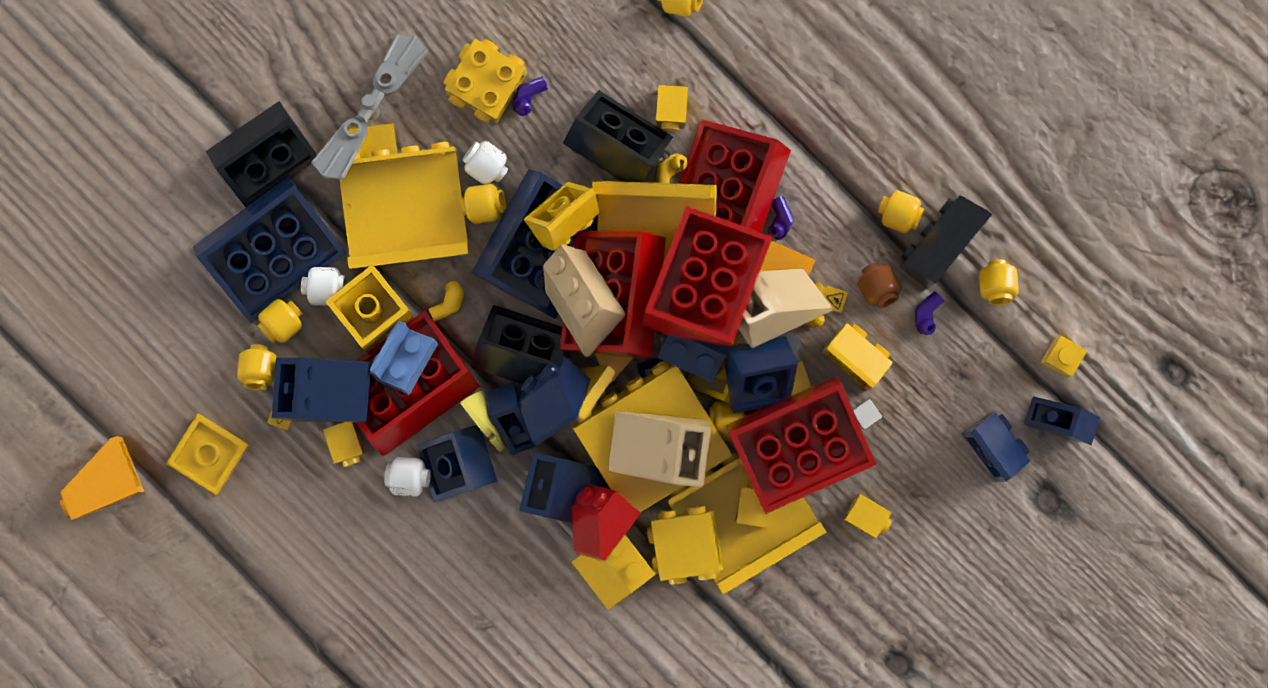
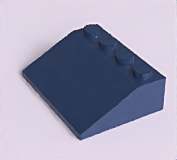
(268, 249)
(513, 253)

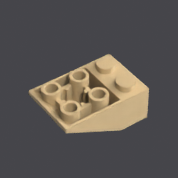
(780, 304)
(660, 447)

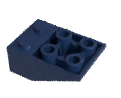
(321, 390)
(554, 485)

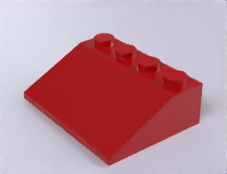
(742, 167)
(630, 268)
(706, 279)
(442, 384)
(801, 444)

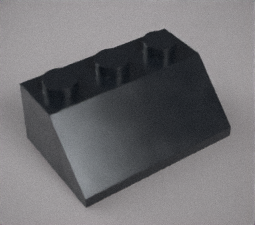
(617, 139)
(261, 154)
(944, 240)
(517, 345)

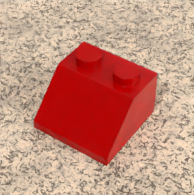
(600, 521)

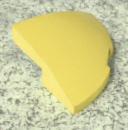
(477, 408)

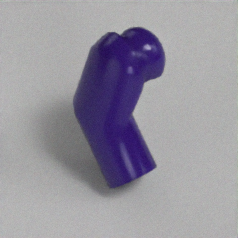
(525, 93)
(924, 314)

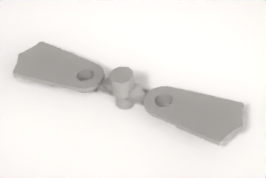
(342, 148)

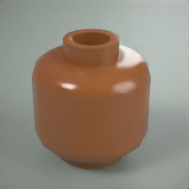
(879, 285)

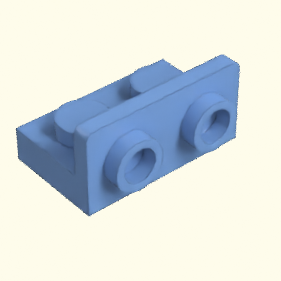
(402, 358)

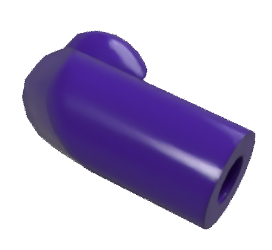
(782, 220)

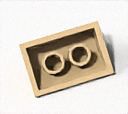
(581, 297)

